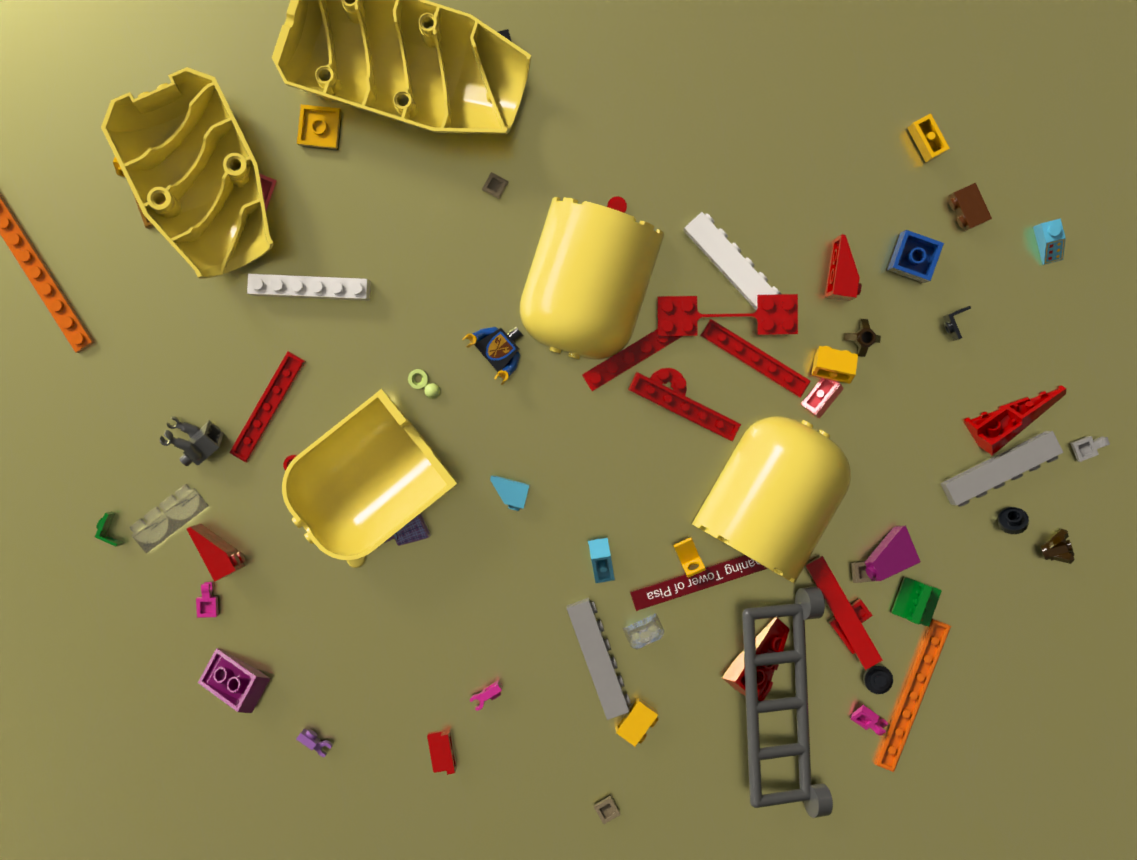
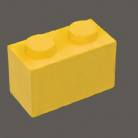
(928, 137)
(834, 364)
(637, 722)

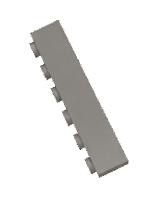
(1001, 468)
(597, 657)

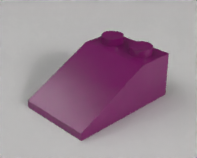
(233, 681)

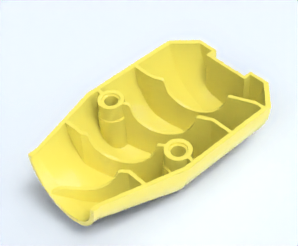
(186, 151)

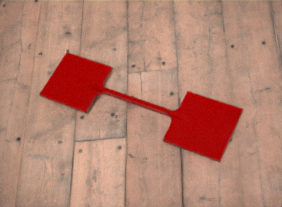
(774, 315)

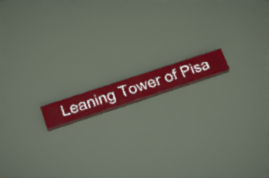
(682, 585)

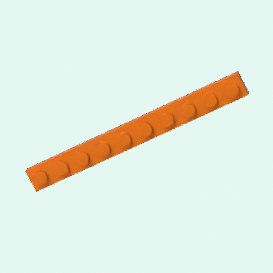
(42, 280)

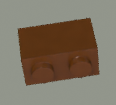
(969, 207)

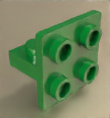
(916, 601)

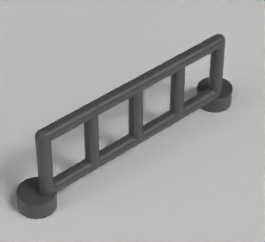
(816, 797)

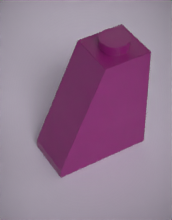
(892, 555)

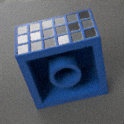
(915, 256)

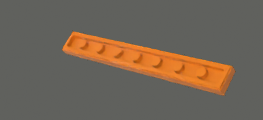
(912, 695)

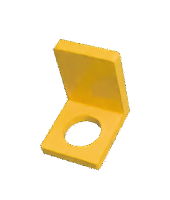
(689, 556)

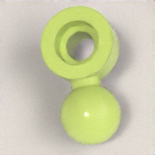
(431, 389)

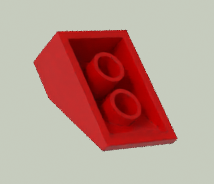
(843, 274)
(216, 553)

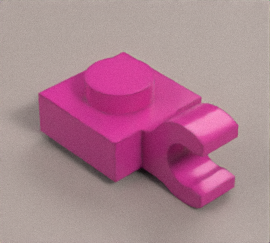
(207, 604)
(491, 692)
(868, 719)

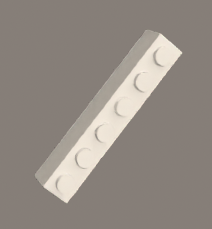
(728, 259)
(309, 287)

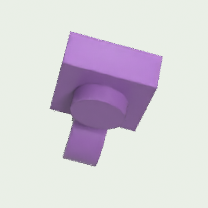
(311, 740)

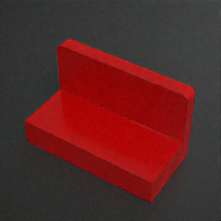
(442, 752)

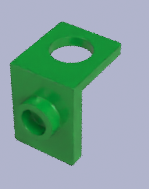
(103, 526)

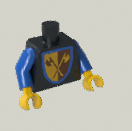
(498, 349)

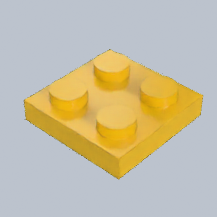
(319, 126)

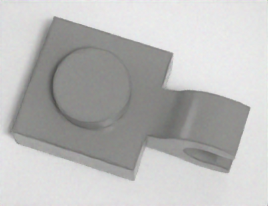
(1087, 447)

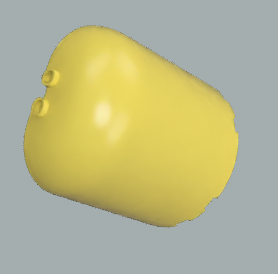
(588, 279)
(363, 480)
(777, 494)

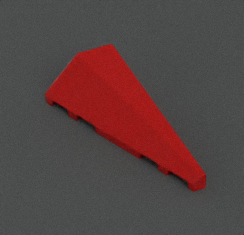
(999, 427)

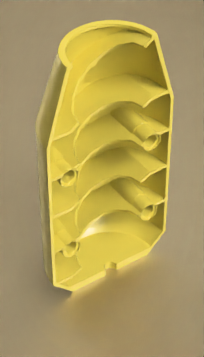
(392, 65)

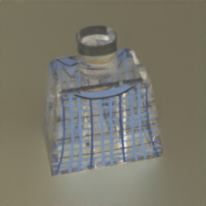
(644, 632)

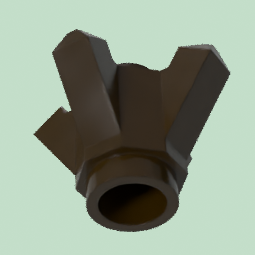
(863, 337)
(1059, 548)

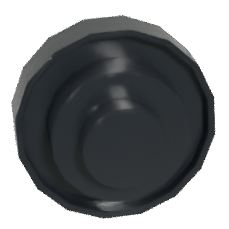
(1013, 520)
(878, 679)

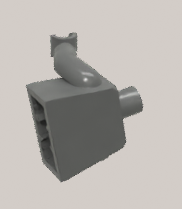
(200, 446)

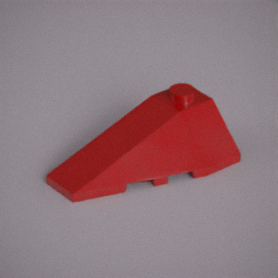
(769, 640)

